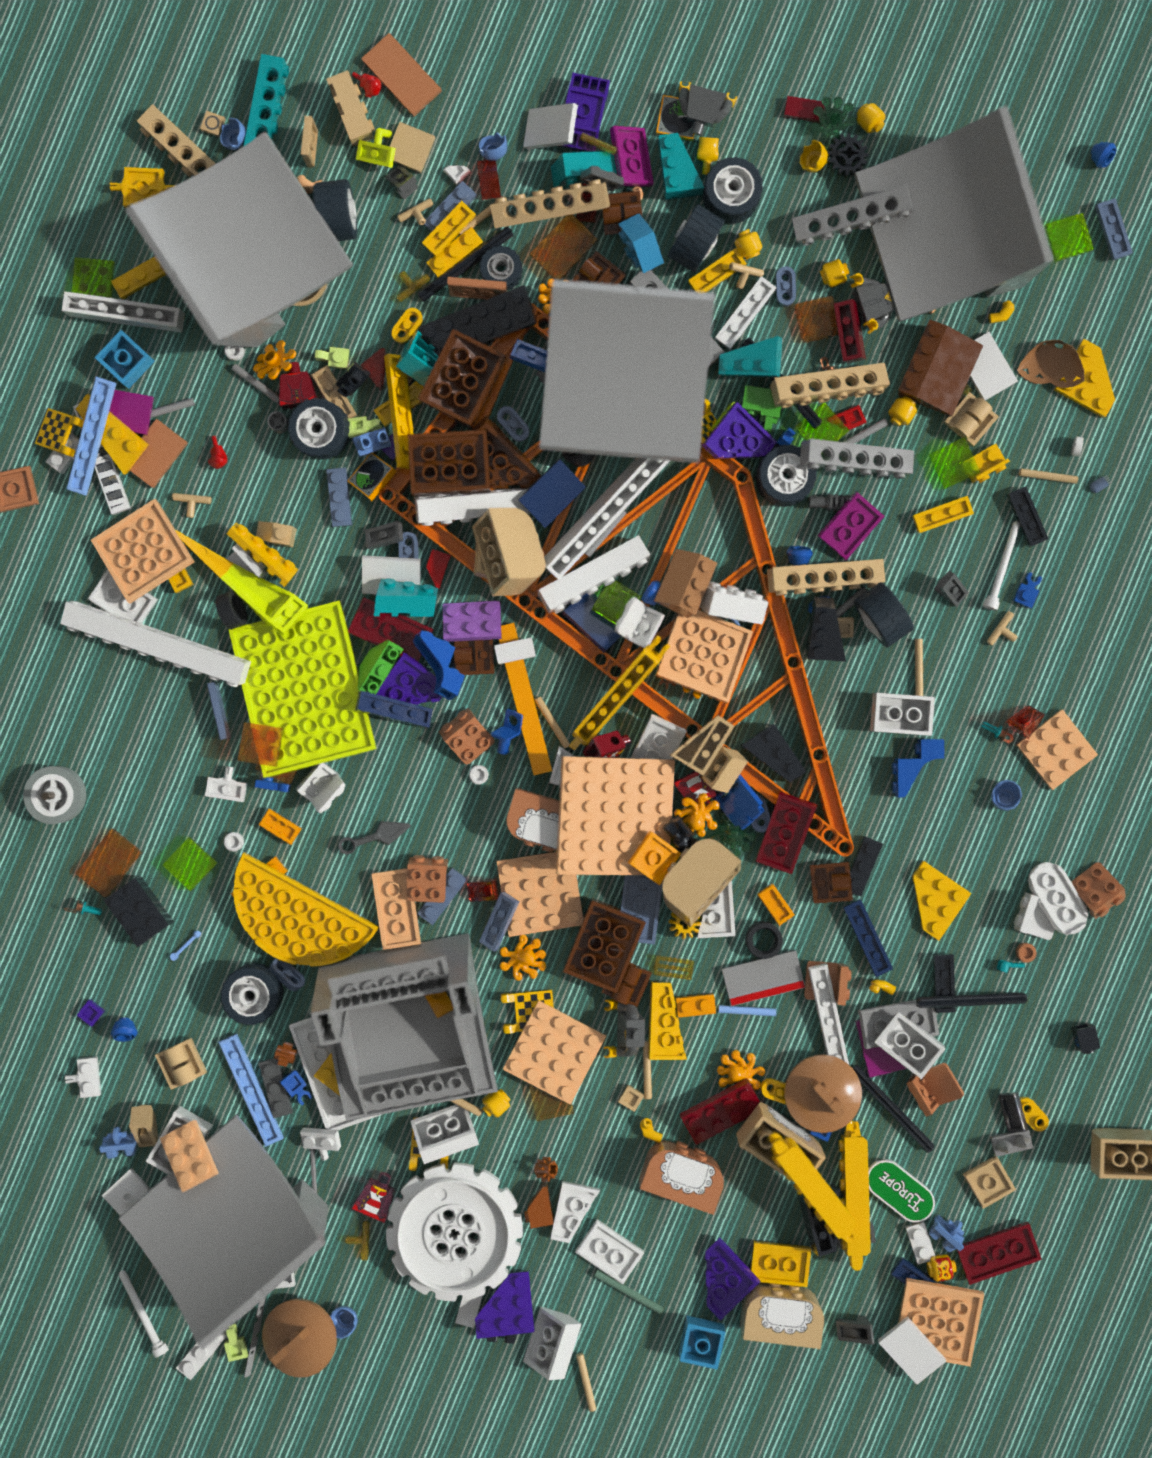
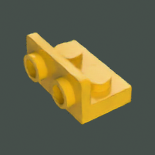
(989, 461)

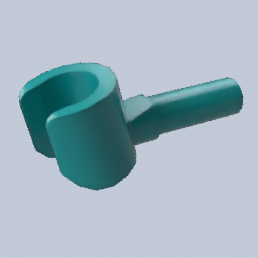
(1004, 965)

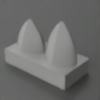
(1011, 1142)

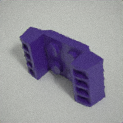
(590, 96)

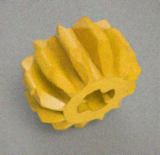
(680, 929)

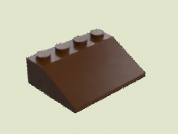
(940, 368)
(462, 378)
(449, 463)
(604, 945)

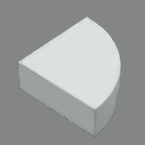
(456, 173)

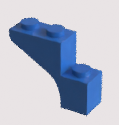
(438, 655)
(907, 769)

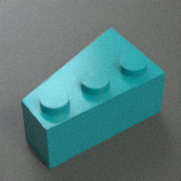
(569, 166)
(677, 169)
(417, 359)
(754, 360)
(405, 597)

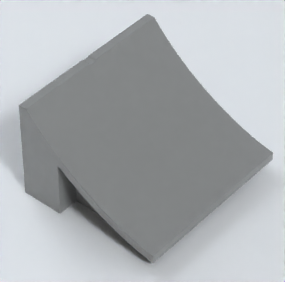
(970, 220)
(241, 243)
(626, 371)
(386, 1037)
(230, 1235)

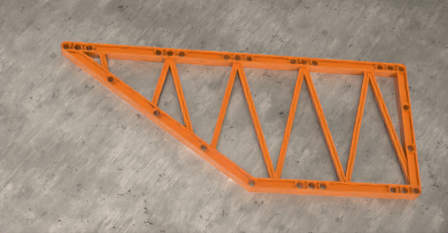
(821, 770)

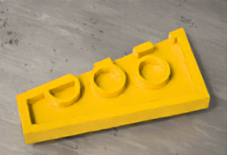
(118, 439)
(262, 553)
(664, 1031)

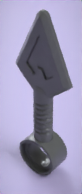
(386, 833)

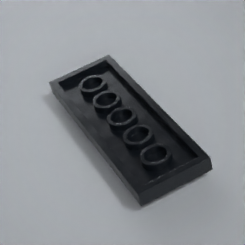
(484, 320)

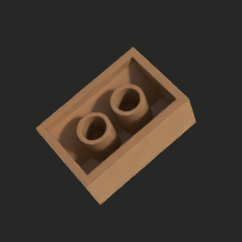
(685, 582)

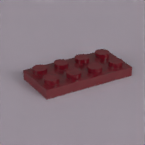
(386, 627)
(786, 832)
(720, 1111)
(999, 1253)

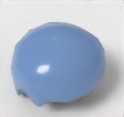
(233, 134)
(493, 147)
(1006, 795)
(344, 1320)

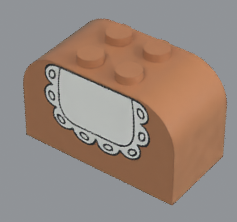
(534, 819)
(682, 1175)

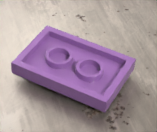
(472, 621)

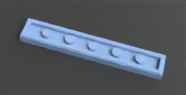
(91, 436)
(251, 1089)

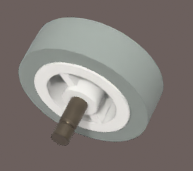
(54, 794)

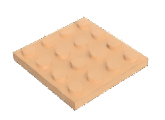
(142, 551)
(705, 655)
(545, 897)
(554, 1052)
(945, 1316)

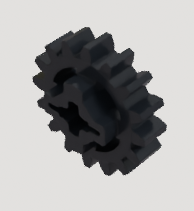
(854, 153)

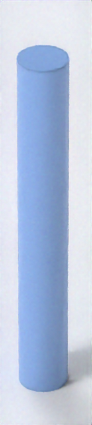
(747, 1010)

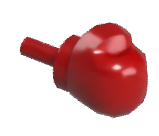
(370, 83)
(218, 455)

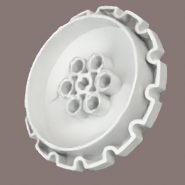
(445, 1269)

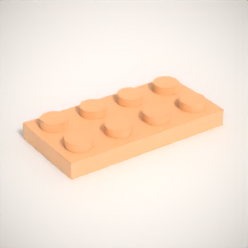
(395, 913)

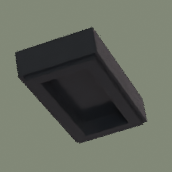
(1013, 1112)

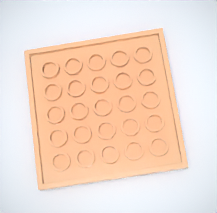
(609, 811)

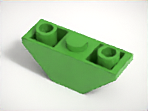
(377, 666)

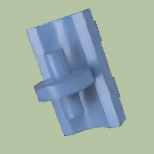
(371, 442)
(118, 1141)
(950, 1231)

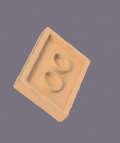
(189, 1156)

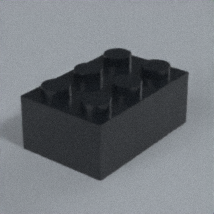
(138, 911)

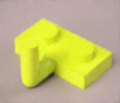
(375, 152)

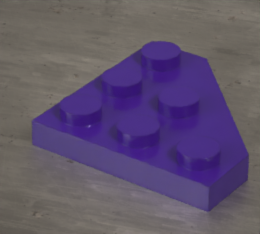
(738, 436)
(410, 682)
(726, 1279)
(508, 1309)

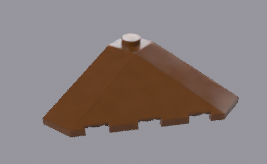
(506, 461)

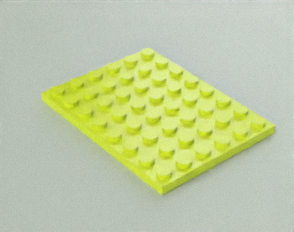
(305, 687)

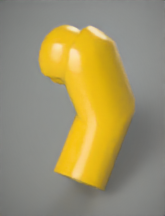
(1004, 314)
(876, 985)
(648, 1131)

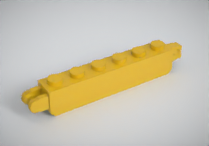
(618, 694)
(813, 1186)
(855, 1191)

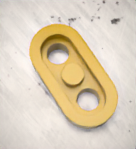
(405, 325)
(776, 1092)
(1033, 1114)

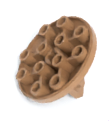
(823, 1093)
(299, 1337)

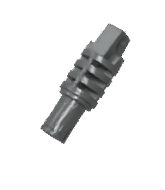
(829, 502)

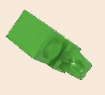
(760, 402)

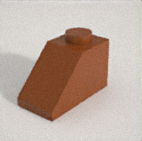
(539, 1208)

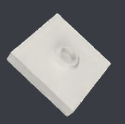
(126, 1191)

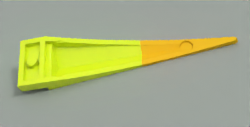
(270, 602)

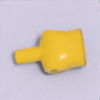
(707, 152)

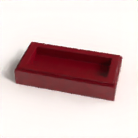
(802, 108)

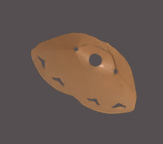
(1053, 364)

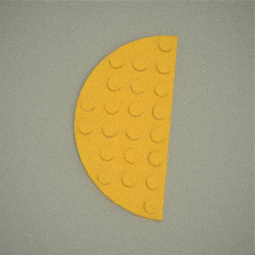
(294, 919)

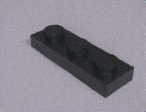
(1027, 516)
(864, 864)
(944, 979)

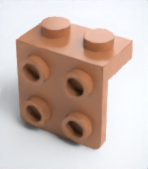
(466, 736)
(426, 879)
(1099, 890)
(839, 977)
(935, 1088)

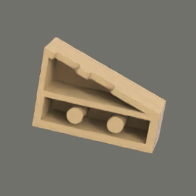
(350, 107)
(704, 745)

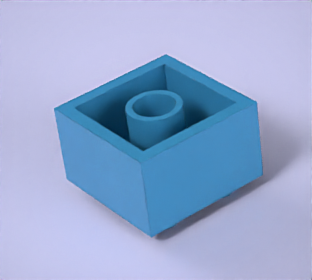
(640, 243)
(124, 359)
(702, 1342)

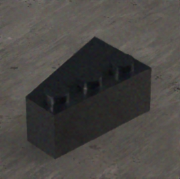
(824, 634)
(775, 753)
(819, 1237)

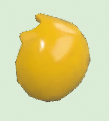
(813, 157)

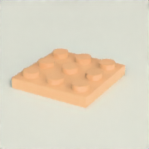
(1056, 749)

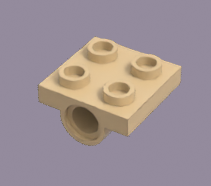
(971, 419)
(181, 1063)

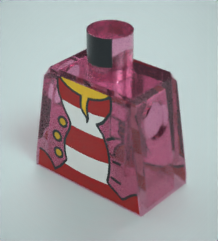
(375, 1198)

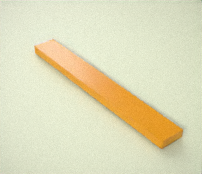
(526, 705)

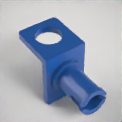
(508, 731)

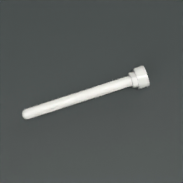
(991, 601)
(158, 1346)

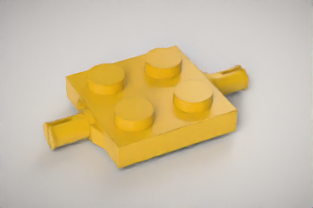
(140, 184)

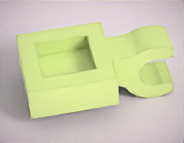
(336, 357)
(361, 426)
(235, 1346)

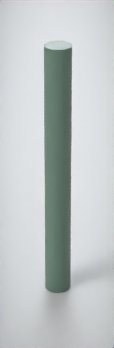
(628, 1291)

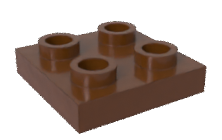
(599, 270)
(474, 657)
(831, 882)

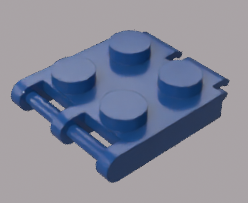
(740, 804)

